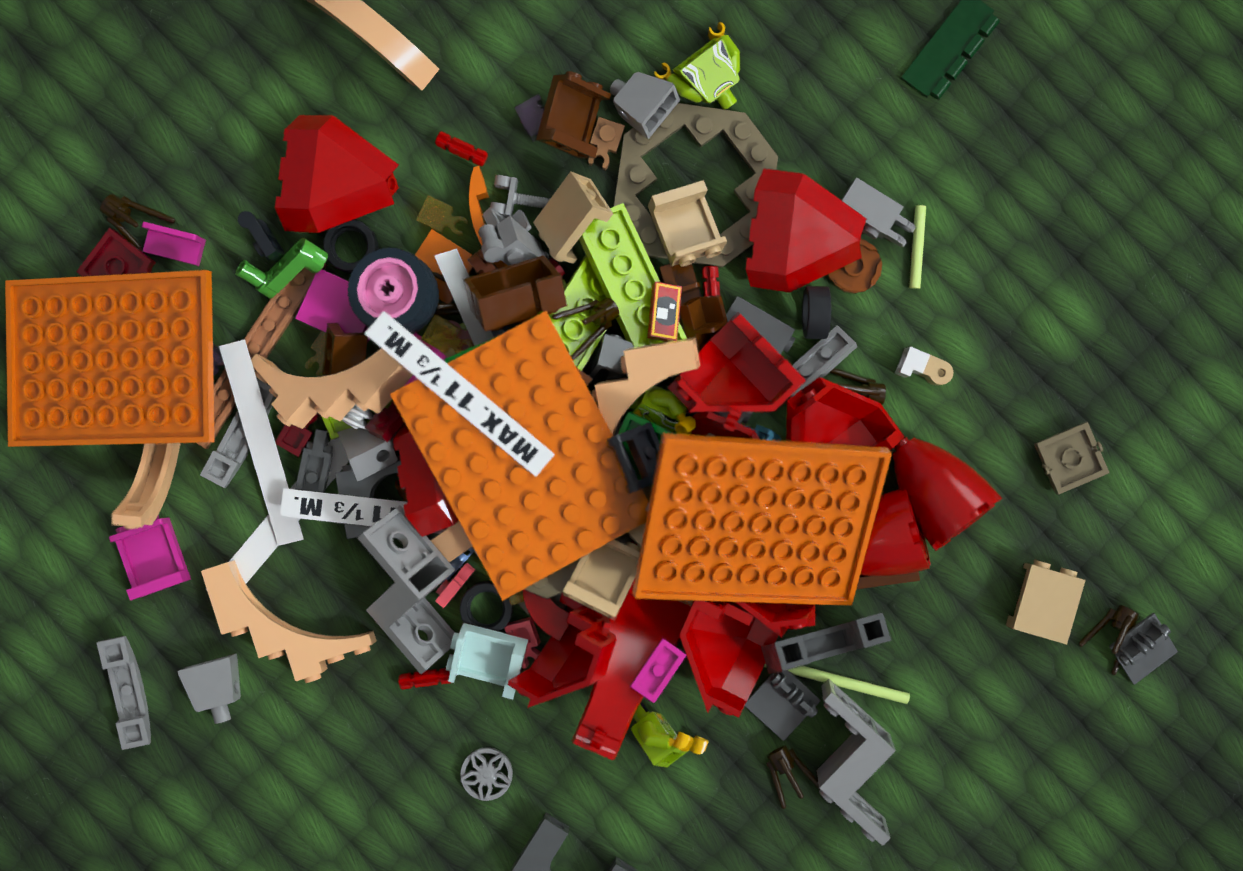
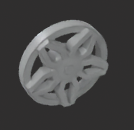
(486, 774)

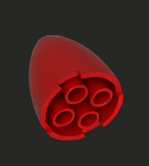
(941, 489)
(895, 539)

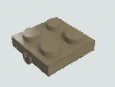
(1071, 458)

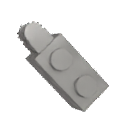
(879, 211)

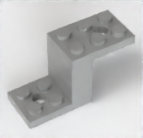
(416, 573)
(854, 763)

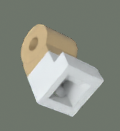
(925, 365)

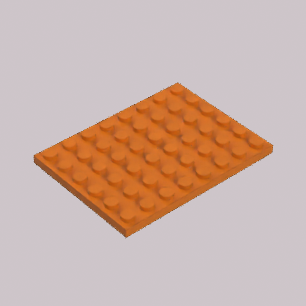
(110, 359)
(513, 519)
(759, 520)

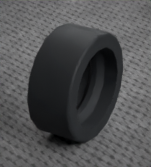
(332, 235)
(816, 312)
(465, 611)

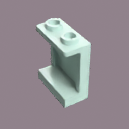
(486, 656)

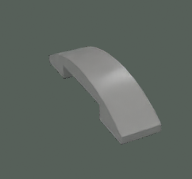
(233, 448)
(127, 690)

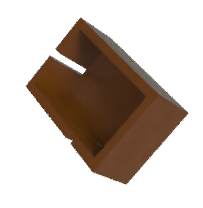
(515, 293)

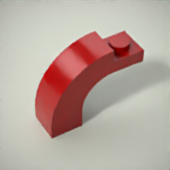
(546, 615)

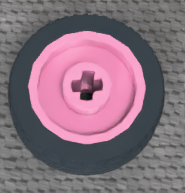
(396, 284)

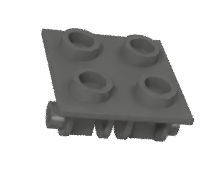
(1145, 648)
(782, 703)

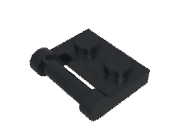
(266, 242)
(645, 451)

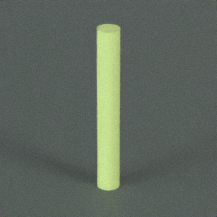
(917, 247)

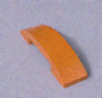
(477, 192)

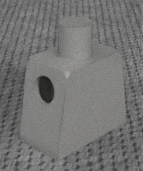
(644, 101)
(366, 452)
(213, 686)

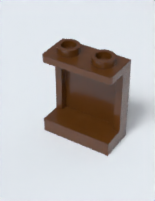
(571, 114)

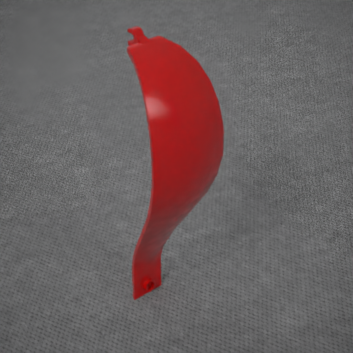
(638, 632)

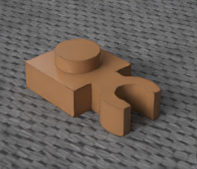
(607, 139)

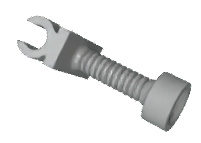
(511, 184)

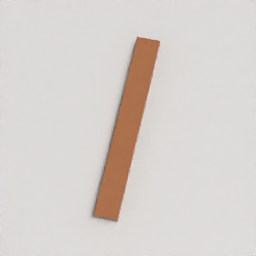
(262, 339)

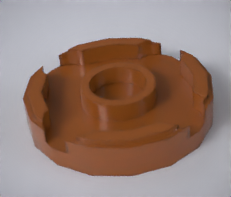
(860, 274)

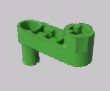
(300, 256)

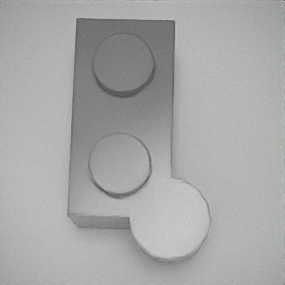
(510, 245)

